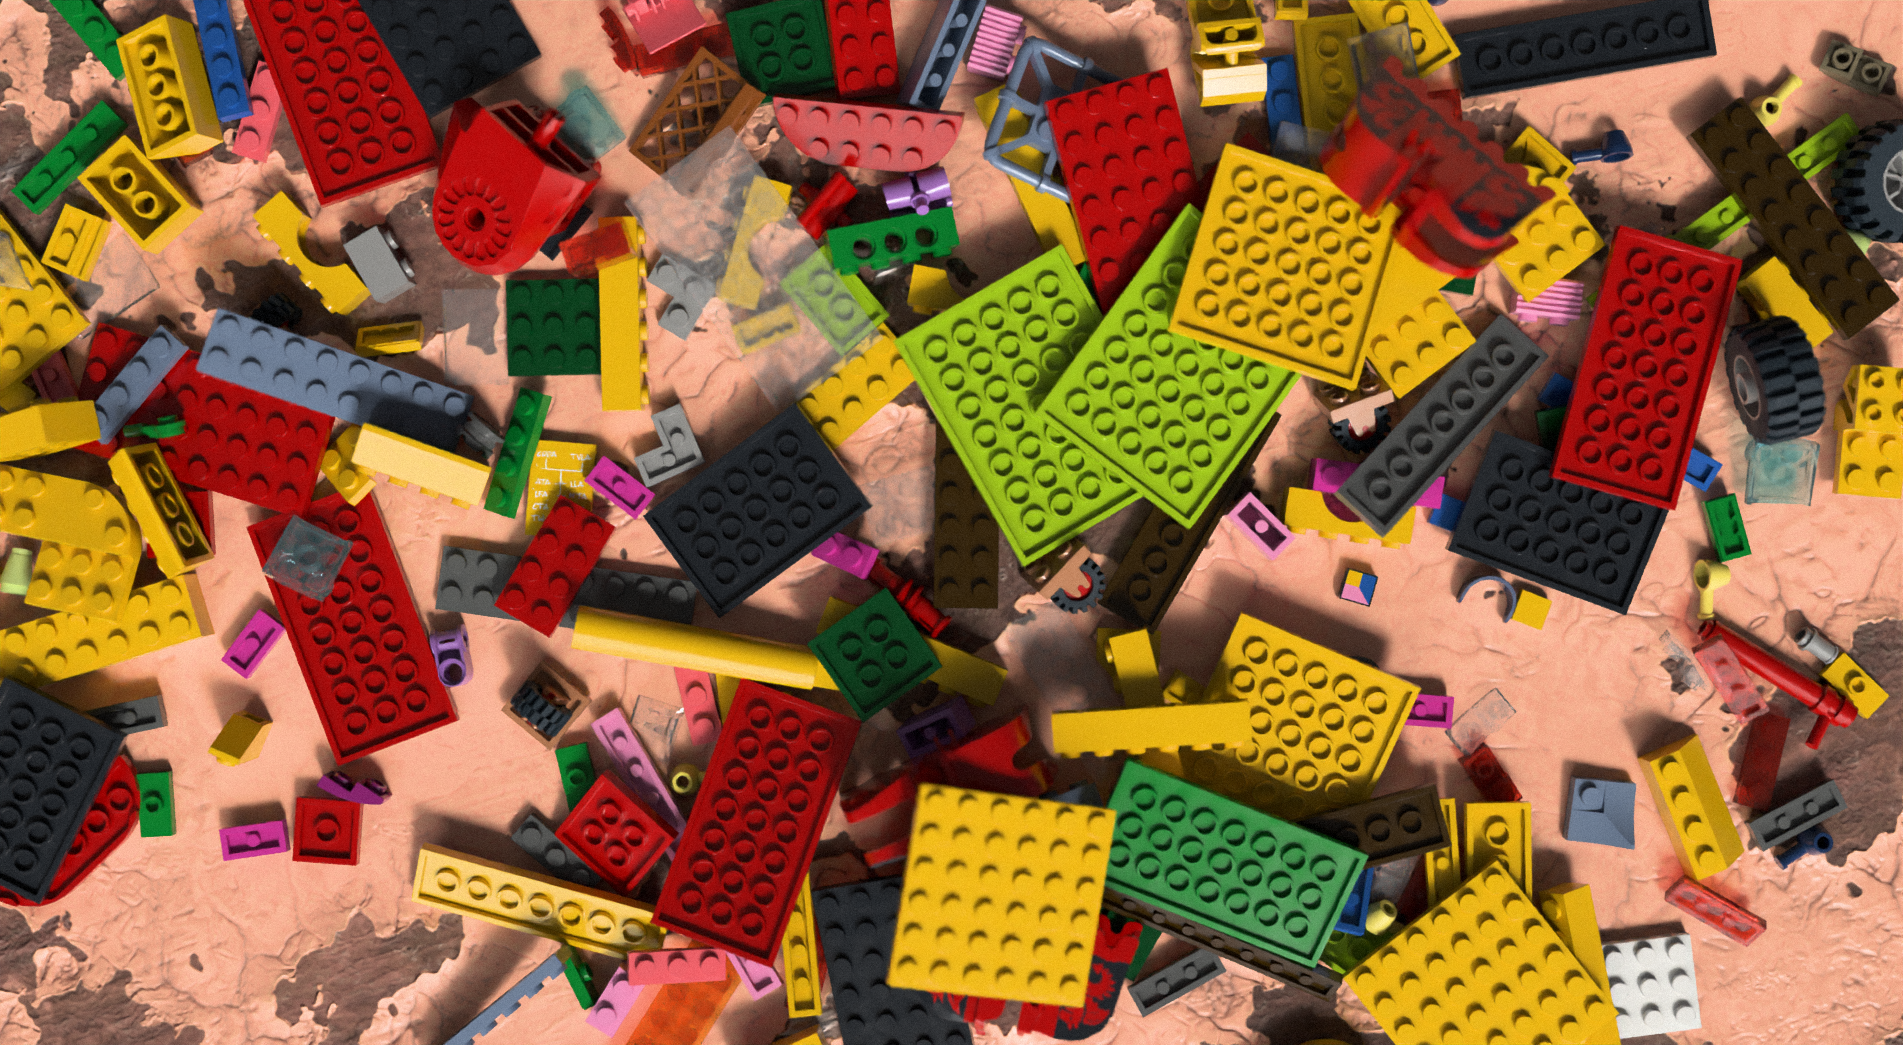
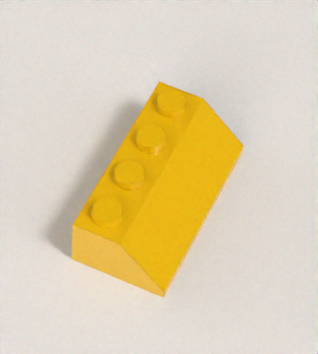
(169, 88)
(420, 465)
(160, 509)
(1692, 807)

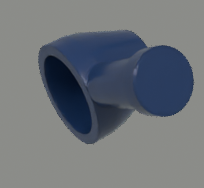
(1613, 149)
(1806, 844)

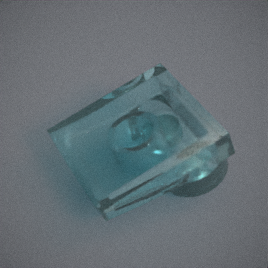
(588, 125)
(1781, 472)
(307, 559)

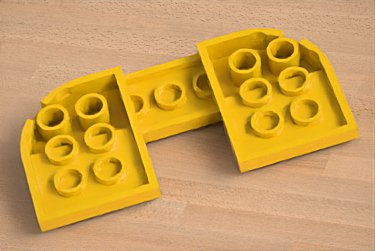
(1419, 328)
(86, 546)

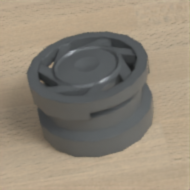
(479, 434)

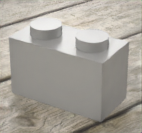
(380, 264)

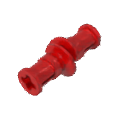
(909, 599)

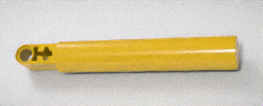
(698, 648)

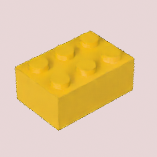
(140, 195)
(47, 428)

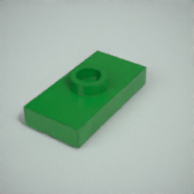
(1726, 527)
(576, 772)
(157, 804)
(580, 978)

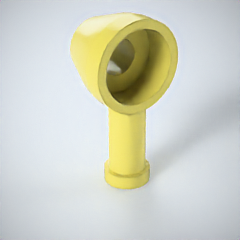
(1758, 104)
(1708, 577)
(693, 774)
(1382, 917)

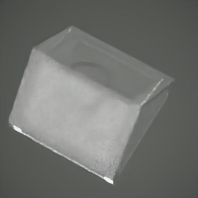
(1372, 48)

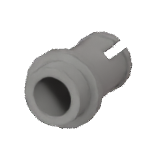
(1809, 640)

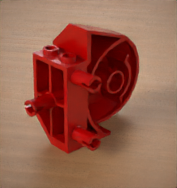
(506, 184)

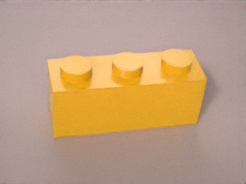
(1774, 293)

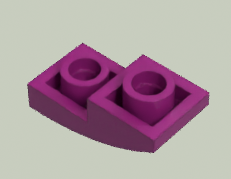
(365, 791)

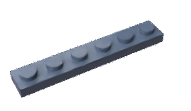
(509, 1001)

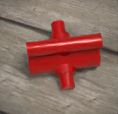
(826, 205)

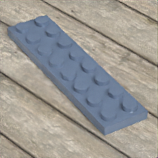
(332, 381)

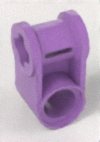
(452, 652)

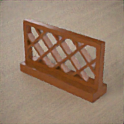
(735, 114)

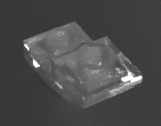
(1690, 668)
(1480, 721)
(1391, 879)

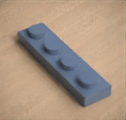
(137, 381)

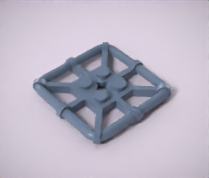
(1038, 131)

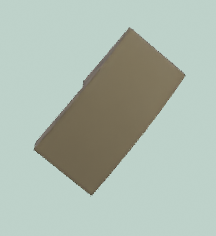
(1855, 69)

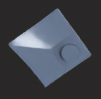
(1600, 811)

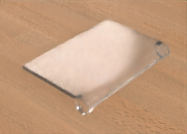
(114, 286)
(474, 337)

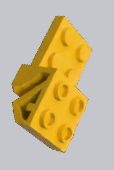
(1224, 51)
(1870, 433)

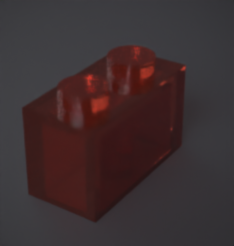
(598, 250)

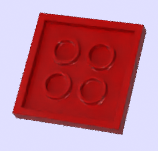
(616, 833)

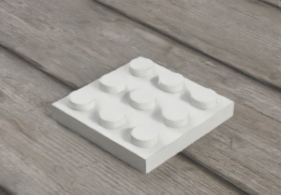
(1653, 984)

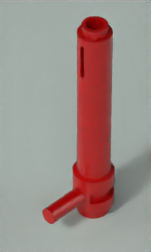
(1819, 698)

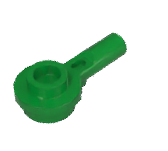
(166, 427)

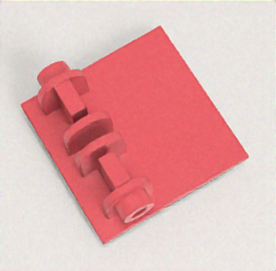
(662, 21)

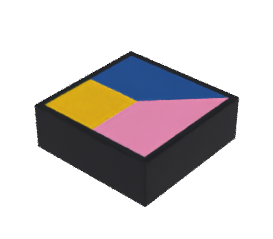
(1357, 587)

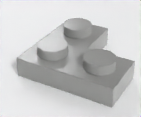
(683, 310)
(679, 448)

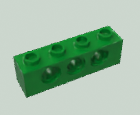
(937, 223)

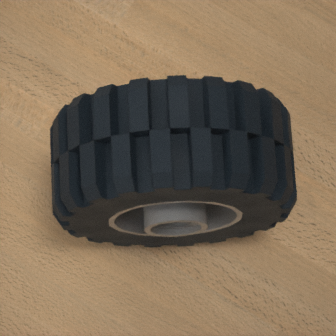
(1872, 181)
(1775, 380)

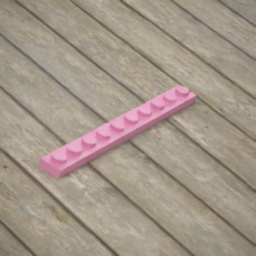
(645, 781)

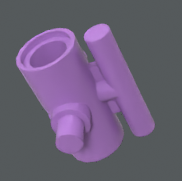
(918, 192)

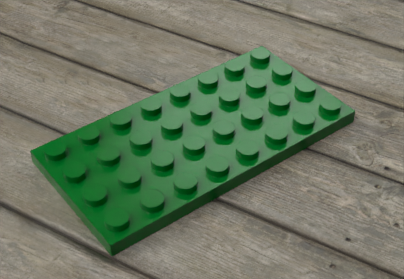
(1227, 863)

